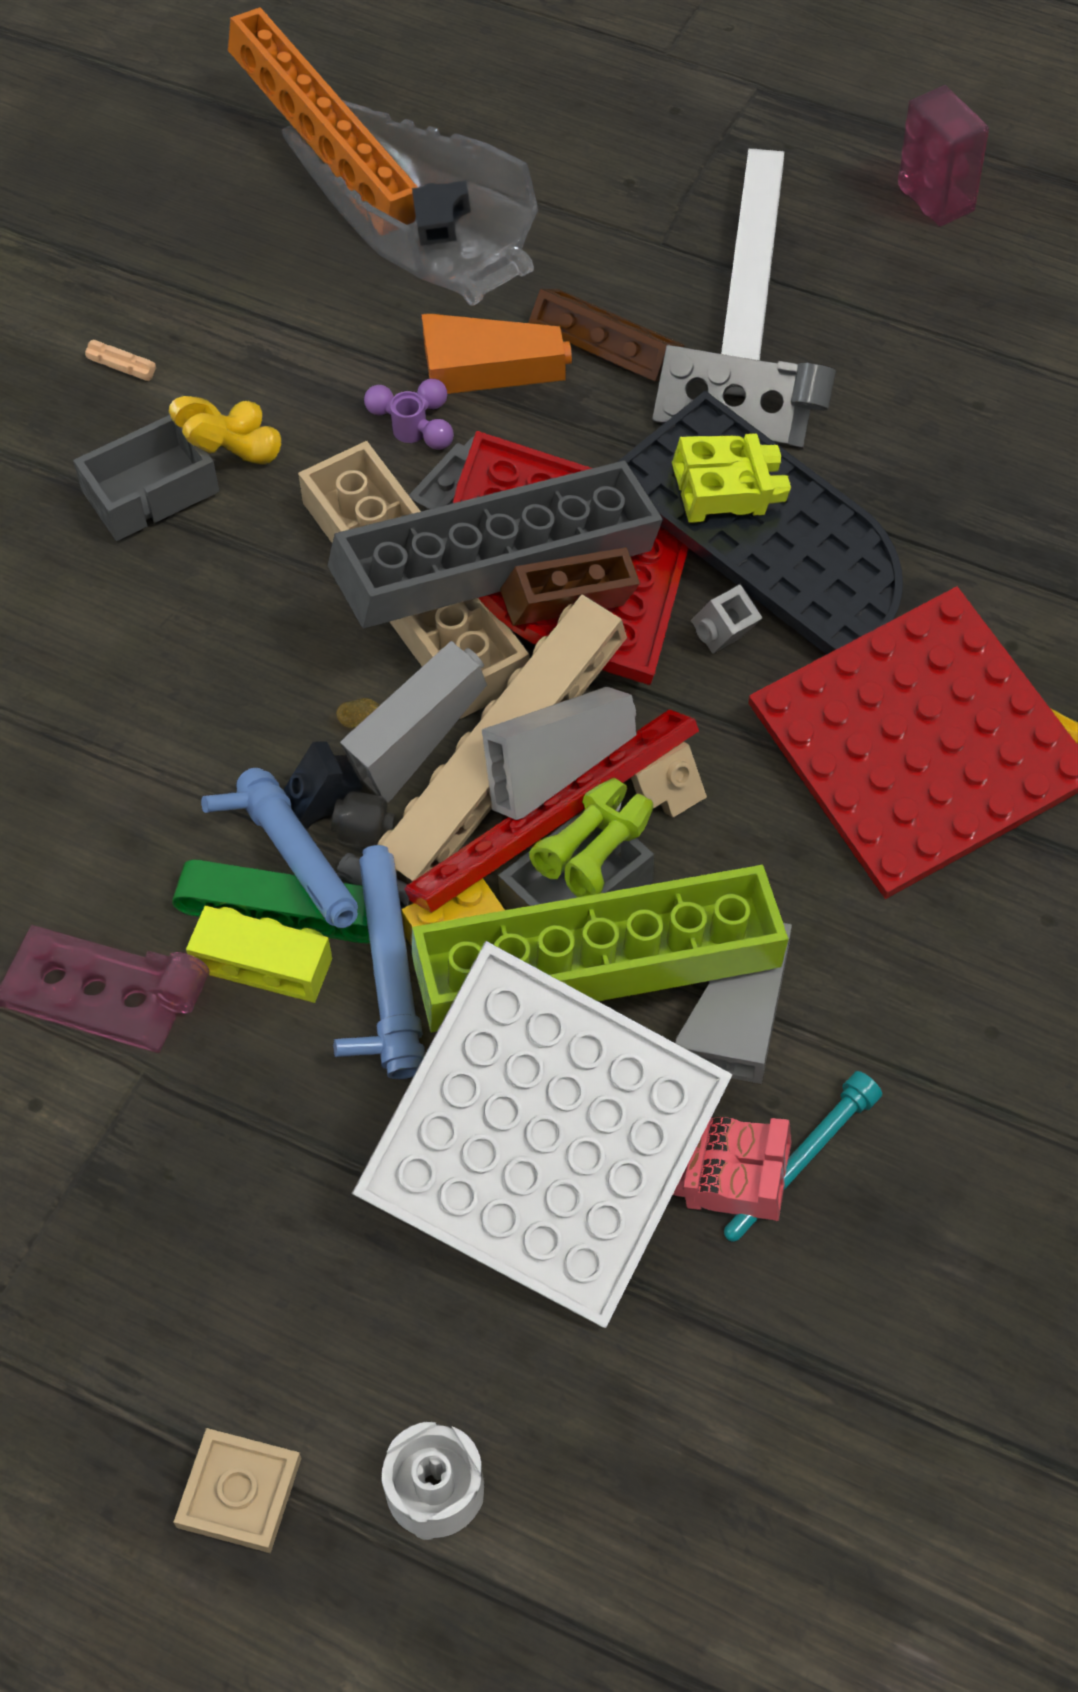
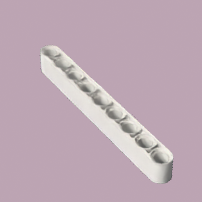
(753, 257)

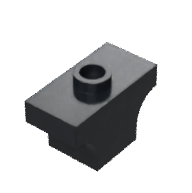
(319, 783)

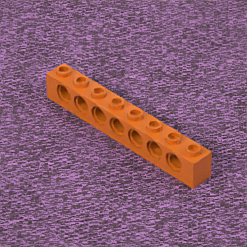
(320, 115)

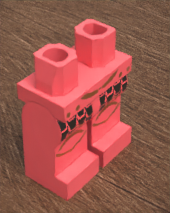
(738, 1168)

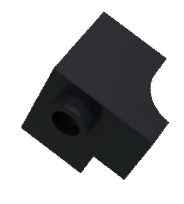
(439, 210)

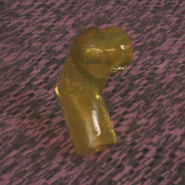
(355, 711)

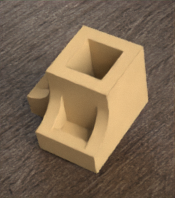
(671, 781)

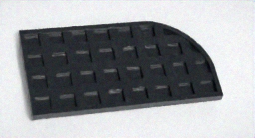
(806, 560)

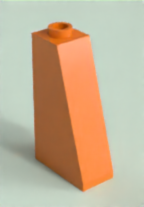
(492, 353)

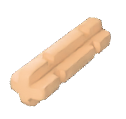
(120, 360)

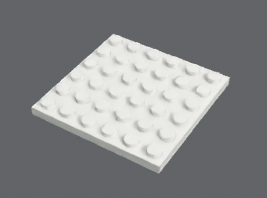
(543, 1134)

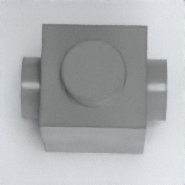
(726, 619)

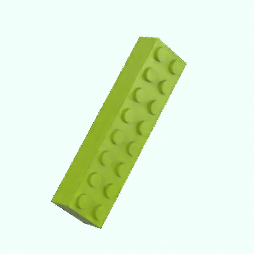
(616, 939)

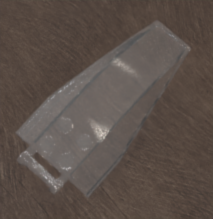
(487, 238)

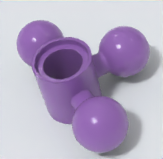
(409, 414)

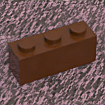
(547, 587)

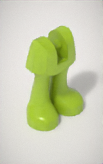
(583, 872)

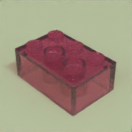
(942, 155)

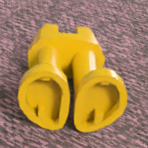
(237, 432)

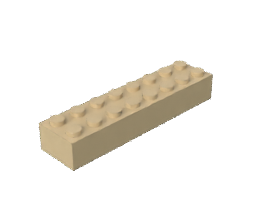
(361, 491)

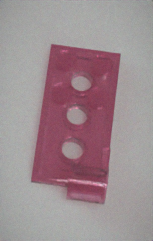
(167, 981)

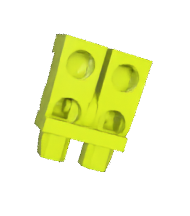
(728, 475)

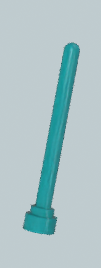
(858, 1094)

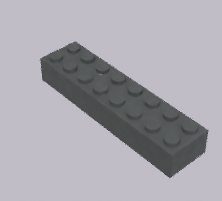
(475, 544)

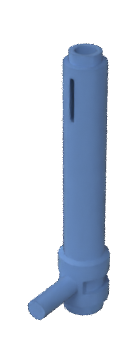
(271, 809)
(398, 1024)

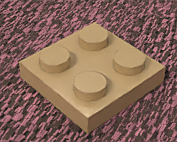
(238, 1490)

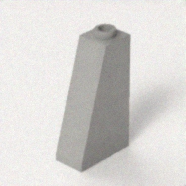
(414, 720)
(552, 747)
(736, 1021)

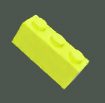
(261, 952)

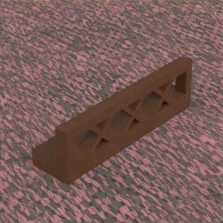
(603, 332)

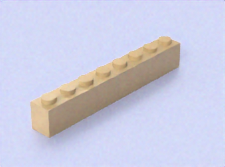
(459, 790)

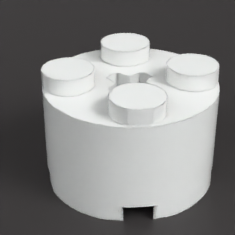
(450, 1457)

